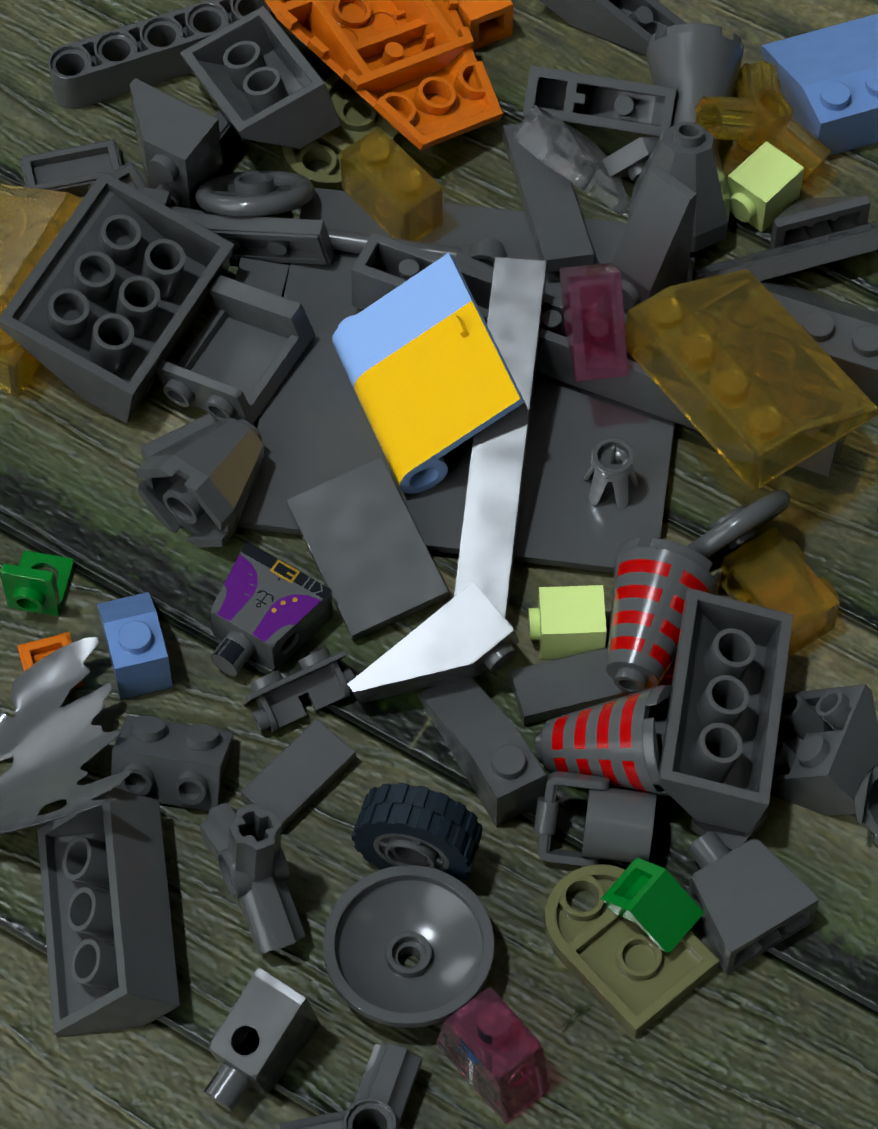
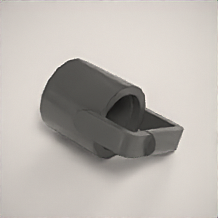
(615, 826)

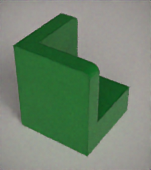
(654, 902)

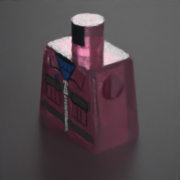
(489, 1048)

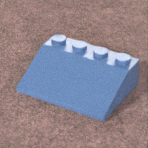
(832, 81)

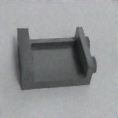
(239, 352)

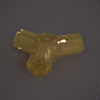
(761, 116)

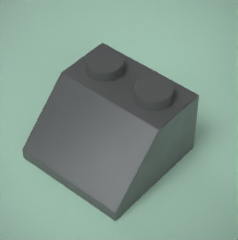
(175, 143)

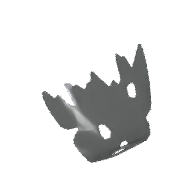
(52, 741)

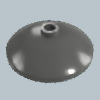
(400, 915)

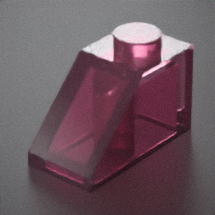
(594, 321)

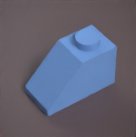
(135, 645)

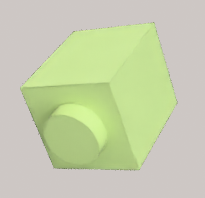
(764, 186)
(568, 620)

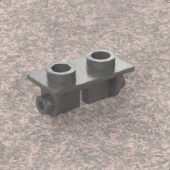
(279, 696)

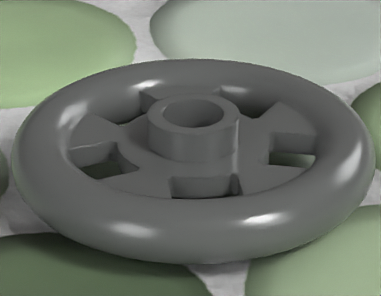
(254, 193)
(740, 524)

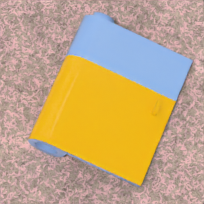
(425, 372)

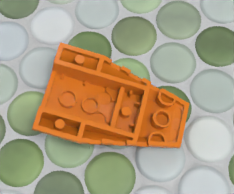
(403, 59)

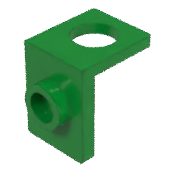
(37, 589)

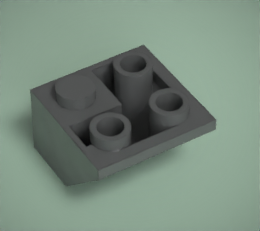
(825, 747)

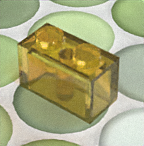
(391, 186)
(777, 577)

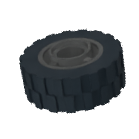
(417, 828)

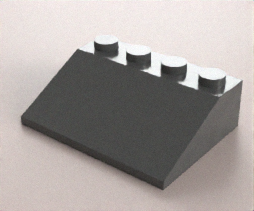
(116, 294)

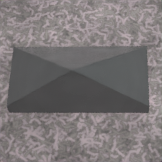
(817, 217)

